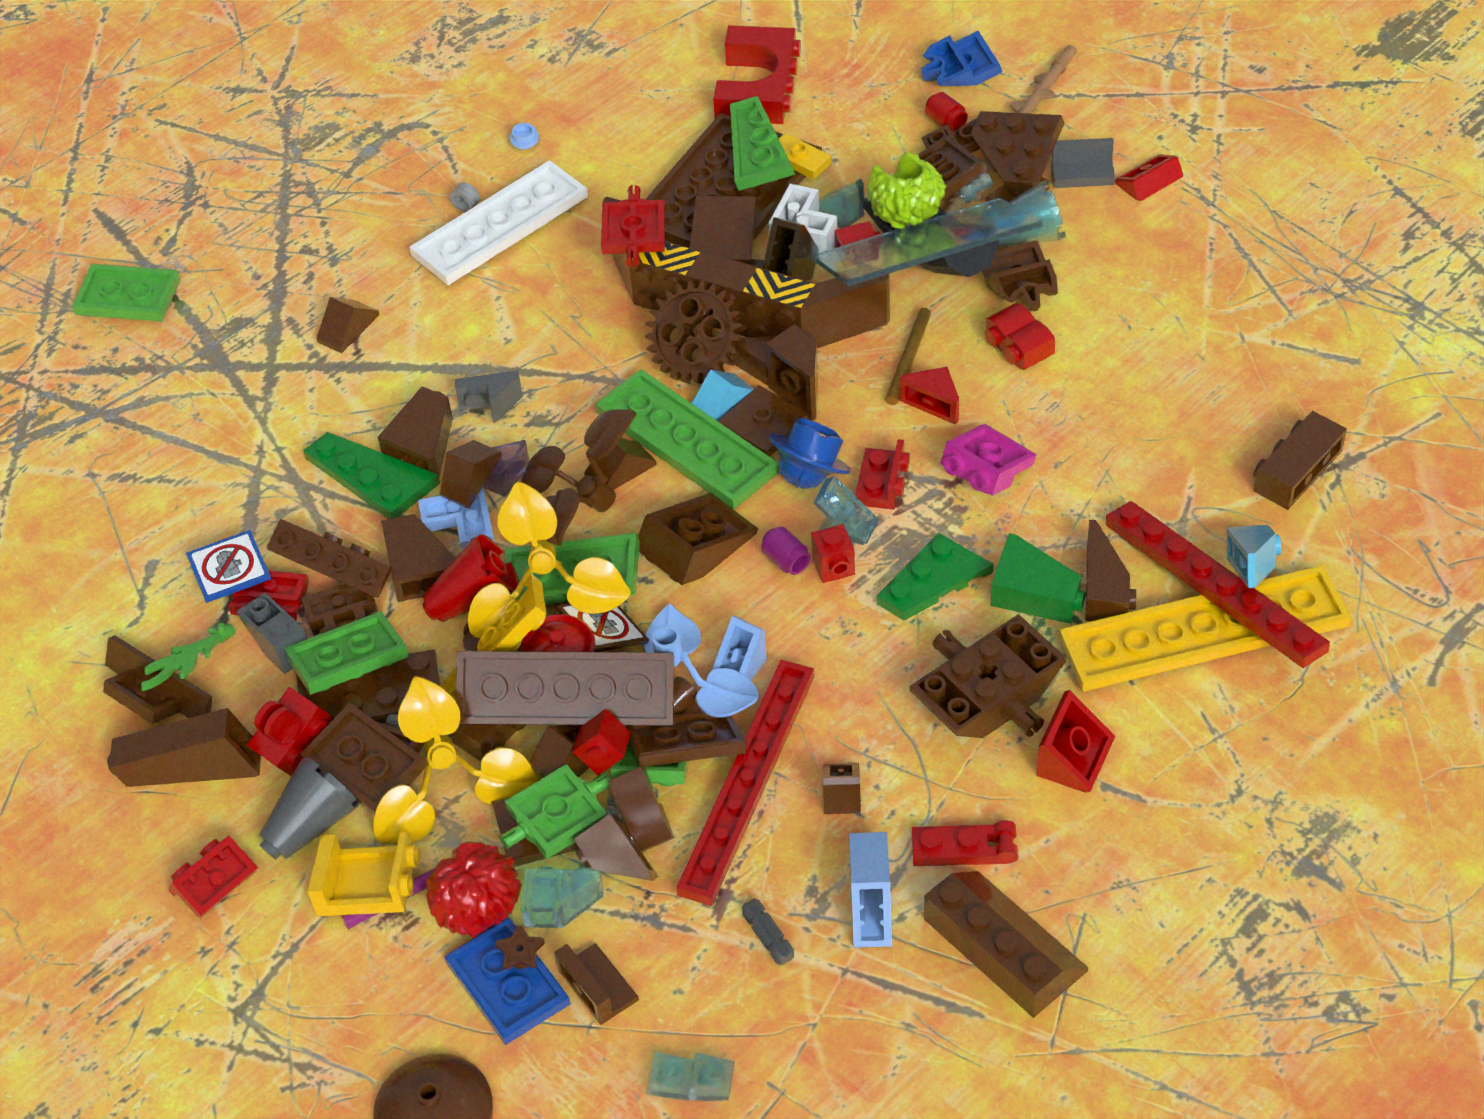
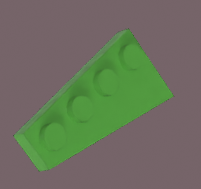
(756, 148)

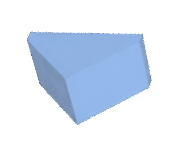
(742, 648)

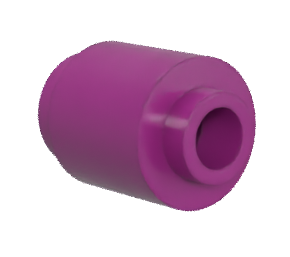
(785, 550)

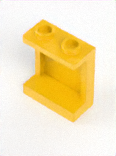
(362, 878)

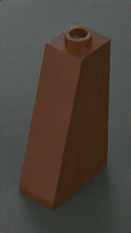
(185, 751)

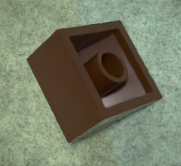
(794, 368)

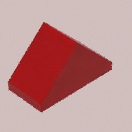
(932, 393)

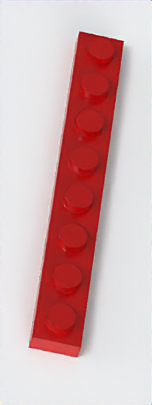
(1218, 584)
(745, 784)

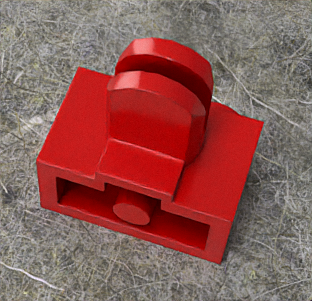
(287, 729)

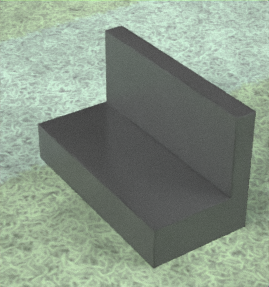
(1083, 163)

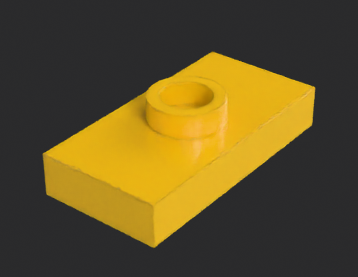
(805, 157)

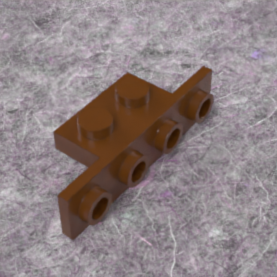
(330, 557)
(158, 702)

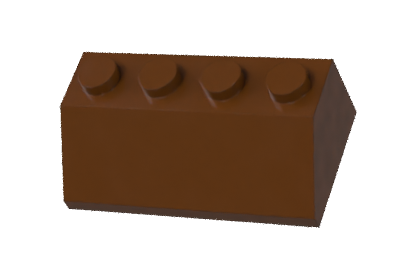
(1001, 940)

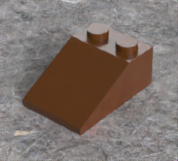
(693, 537)

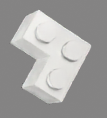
(802, 206)

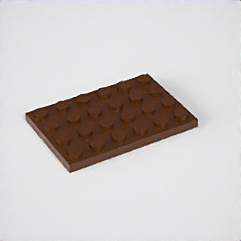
(709, 171)

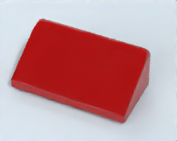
(1150, 176)

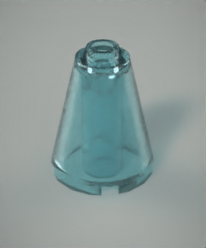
(1042, 205)

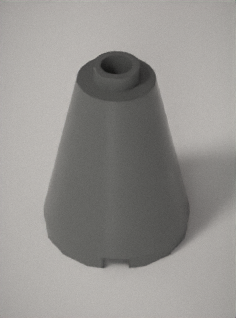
(305, 810)

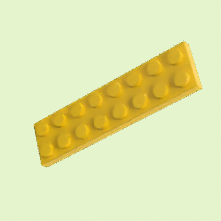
(1191, 631)

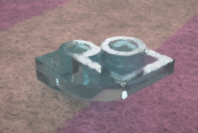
(688, 1079)

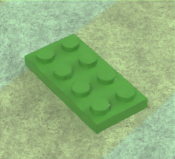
(618, 549)

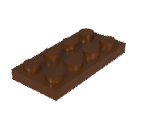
(379, 690)

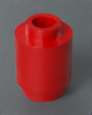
(945, 111)

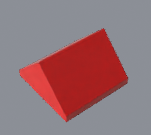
(1073, 745)

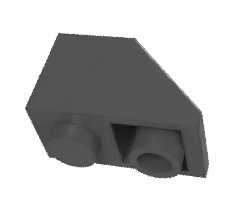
(271, 629)

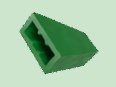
(1035, 583)

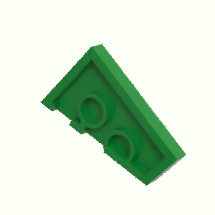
(931, 574)

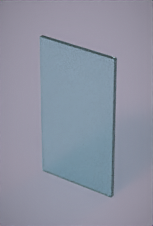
(926, 241)

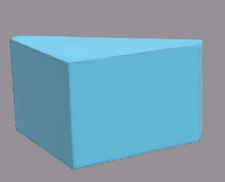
(720, 393)

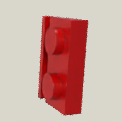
(283, 588)

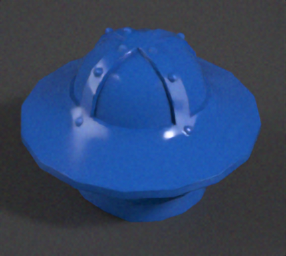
(808, 455)

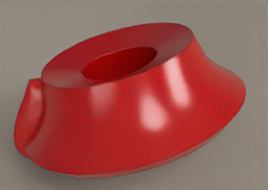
(560, 634)

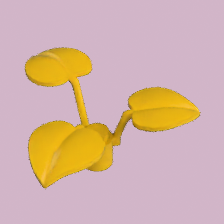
(528, 518)
(428, 717)

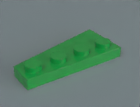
(374, 477)

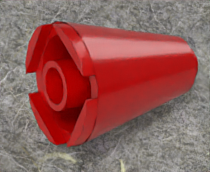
(465, 576)

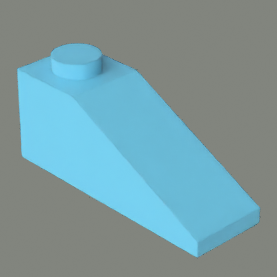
(1252, 552)

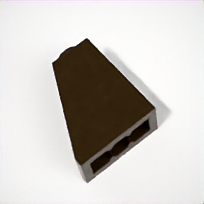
(790, 250)

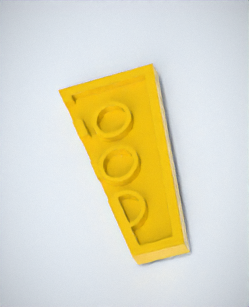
(517, 621)

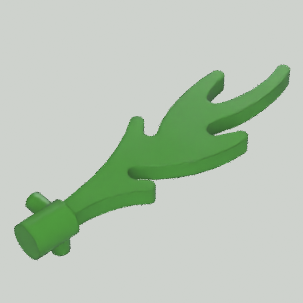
(185, 657)

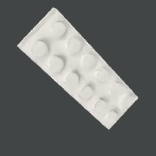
(498, 222)

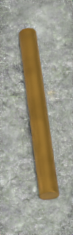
(908, 354)

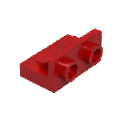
(881, 476)
(213, 876)

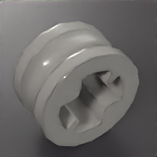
(464, 197)

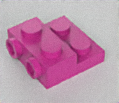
(986, 459)

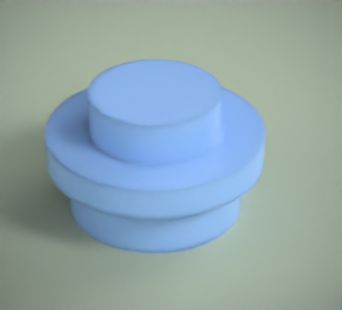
(524, 136)

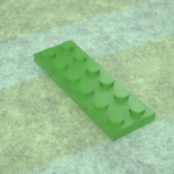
(690, 439)

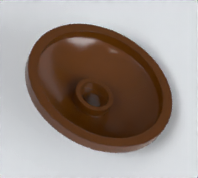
(457, 1084)

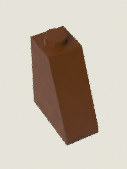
(420, 431)
(414, 556)

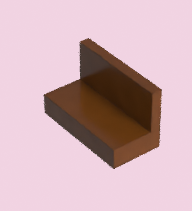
(595, 981)

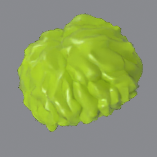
(908, 195)

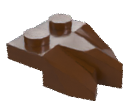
(1022, 274)

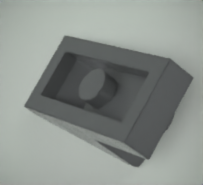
(495, 390)

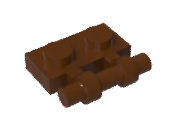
(336, 606)

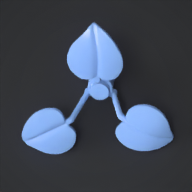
(724, 690)

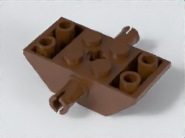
(990, 680)

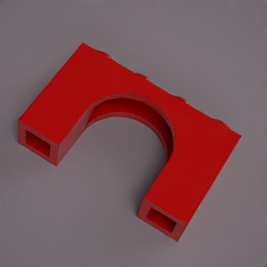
(763, 48)

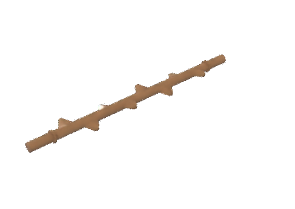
(1040, 93)

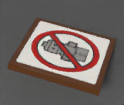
(611, 629)

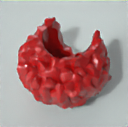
(473, 889)

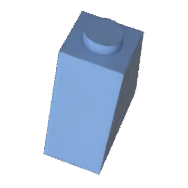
(870, 889)

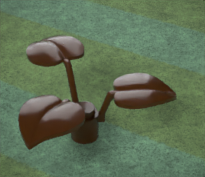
(544, 465)

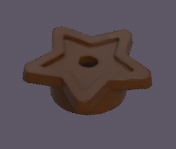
(523, 958)

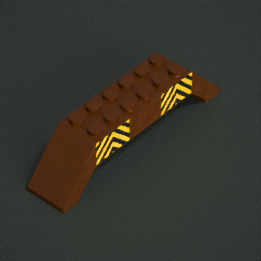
(765, 297)

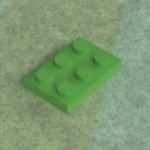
(126, 292)
(346, 652)

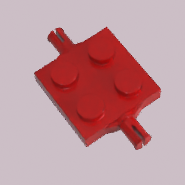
(633, 226)

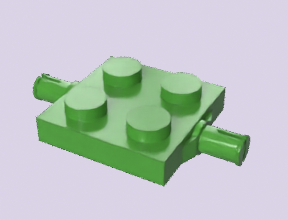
(555, 810)

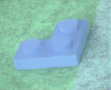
(441, 513)

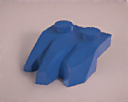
(960, 62)

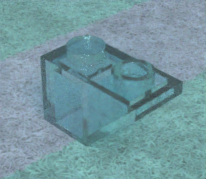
(558, 895)

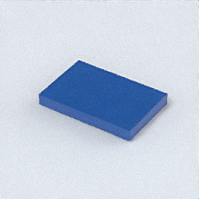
(509, 998)

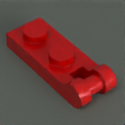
(964, 844)

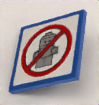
(228, 566)

